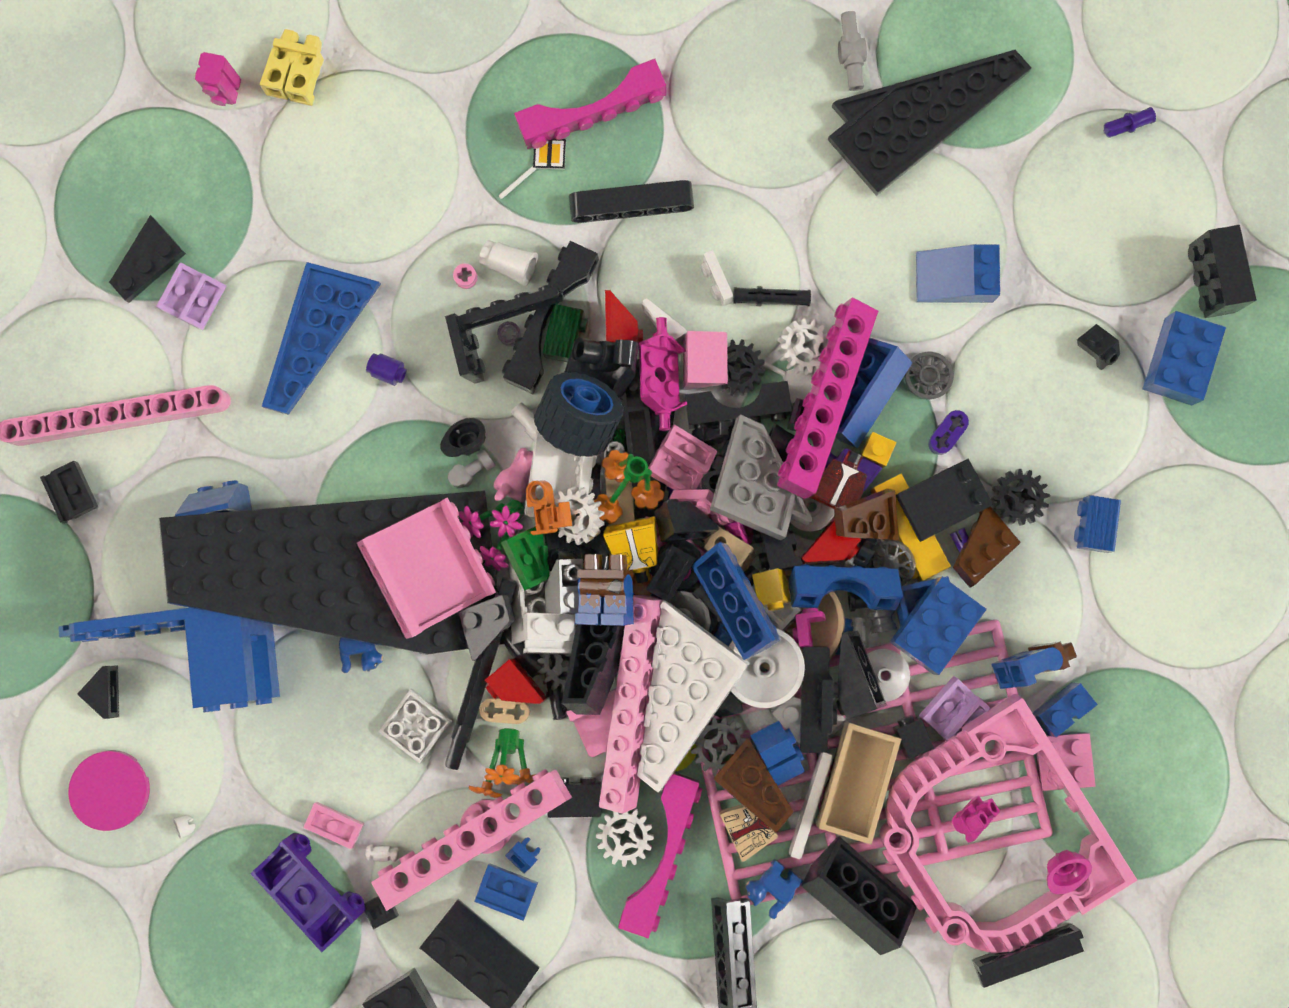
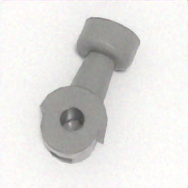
(463, 475)

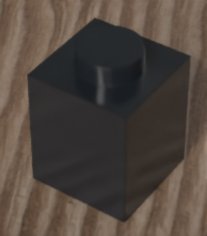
(913, 736)

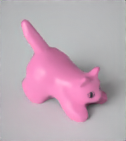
(515, 479)

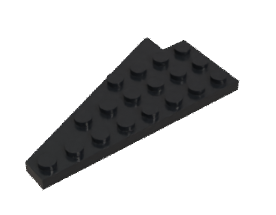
(905, 121)

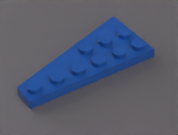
(319, 319)

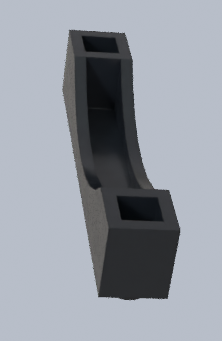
(573, 271)

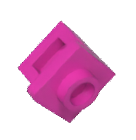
(803, 633)

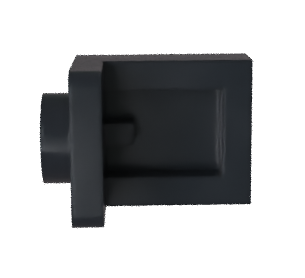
(1100, 346)

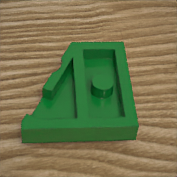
(528, 558)

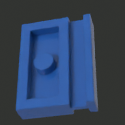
(506, 892)

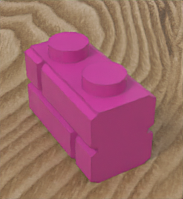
(218, 79)

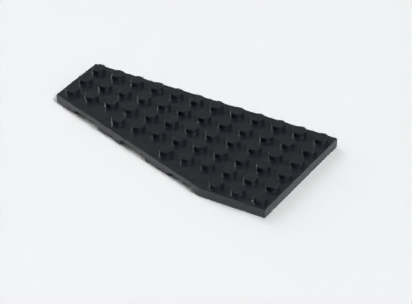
(305, 568)

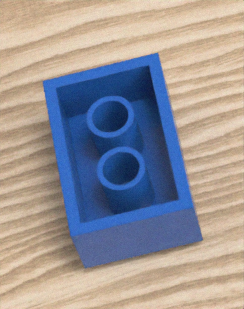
(1184, 358)
(938, 625)

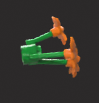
(507, 743)

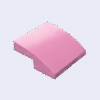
(681, 460)

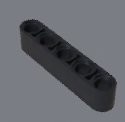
(631, 201)

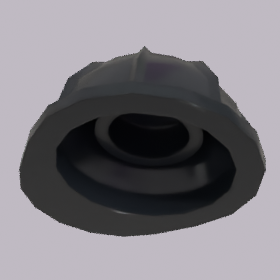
(463, 438)

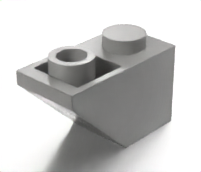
(562, 587)

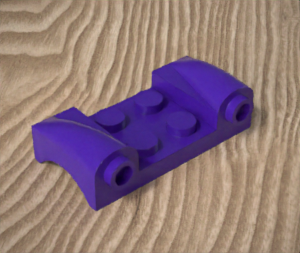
(306, 893)

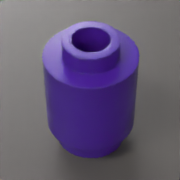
(386, 369)

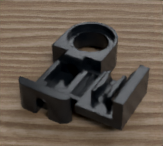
(714, 436)
(865, 552)

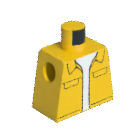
(637, 542)

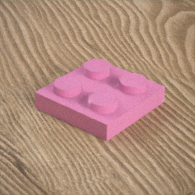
(1076, 755)

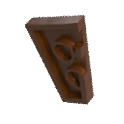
(869, 517)
(985, 547)
(754, 787)

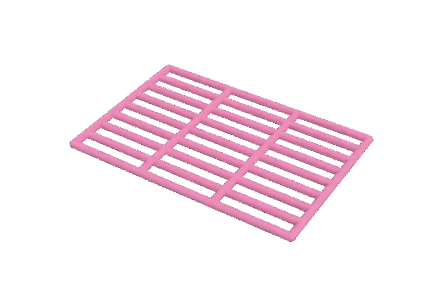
(930, 802)

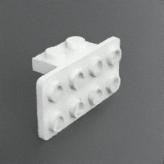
(558, 469)

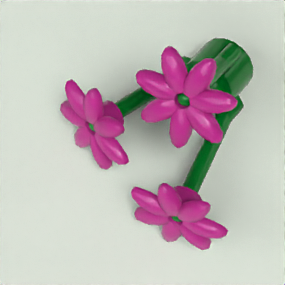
(507, 520)

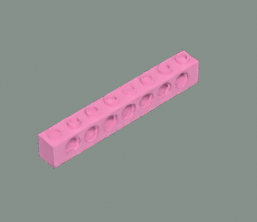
(631, 698)
(394, 891)

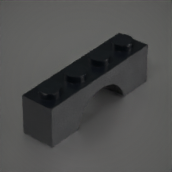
(772, 403)

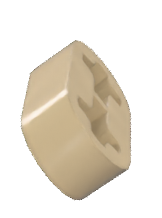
(504, 717)

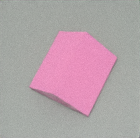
(704, 359)

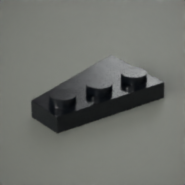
(146, 260)

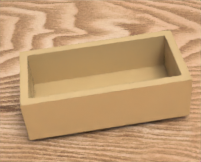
(858, 782)

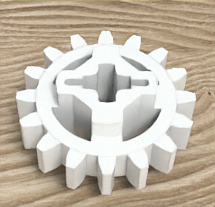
(802, 335)
(585, 525)
(636, 841)

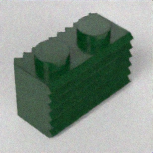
(564, 328)

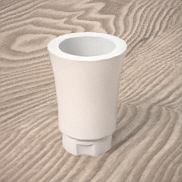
(509, 261)

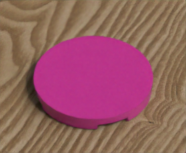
(108, 790)

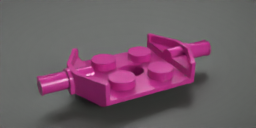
(660, 355)

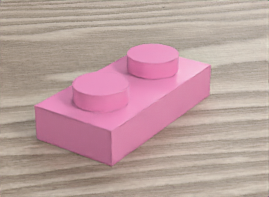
(333, 825)

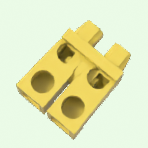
(293, 68)

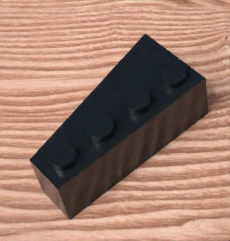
(777, 552)
(592, 667)

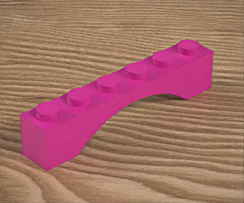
(543, 123)
(642, 906)

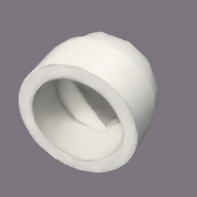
(182, 826)

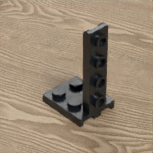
(466, 343)

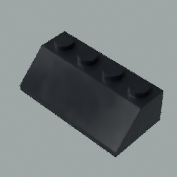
(860, 896)
(479, 957)

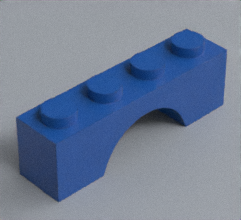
(876, 586)

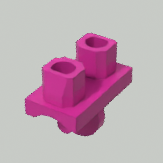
(975, 817)

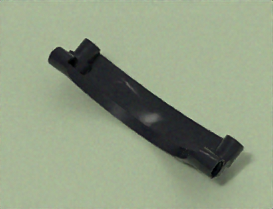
(615, 367)

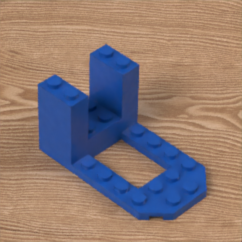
(227, 654)

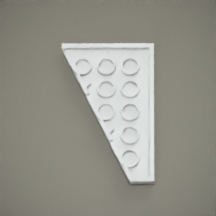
(686, 689)

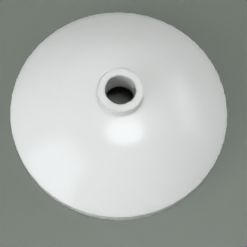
(780, 682)

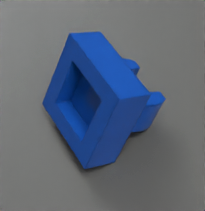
(521, 856)

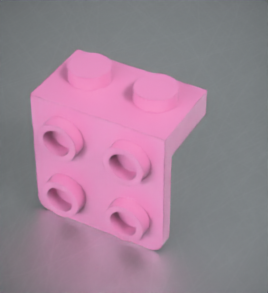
(595, 729)

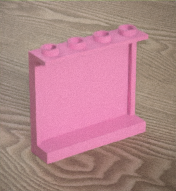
(427, 567)

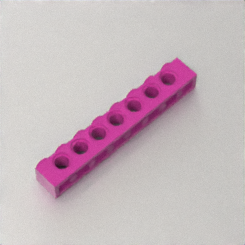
(861, 320)

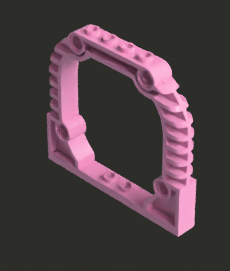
(1012, 729)

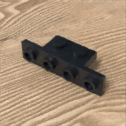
(817, 700)

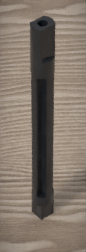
(475, 692)

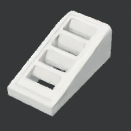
(673, 328)

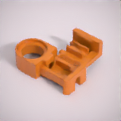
(547, 515)

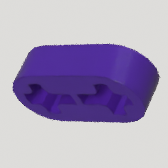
(953, 436)

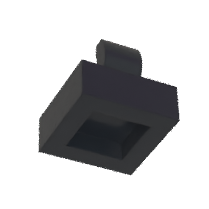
(377, 913)

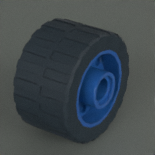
(578, 414)

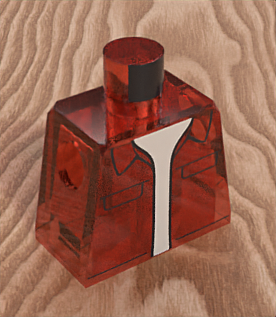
(841, 482)

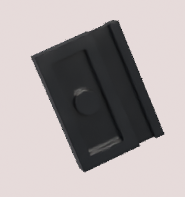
(69, 492)

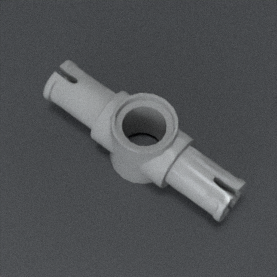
(852, 50)

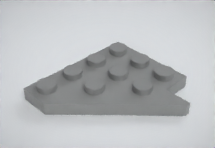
(749, 483)

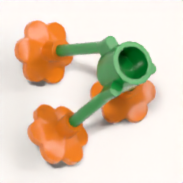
(627, 469)

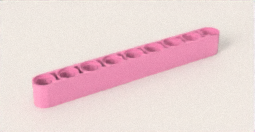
(102, 413)

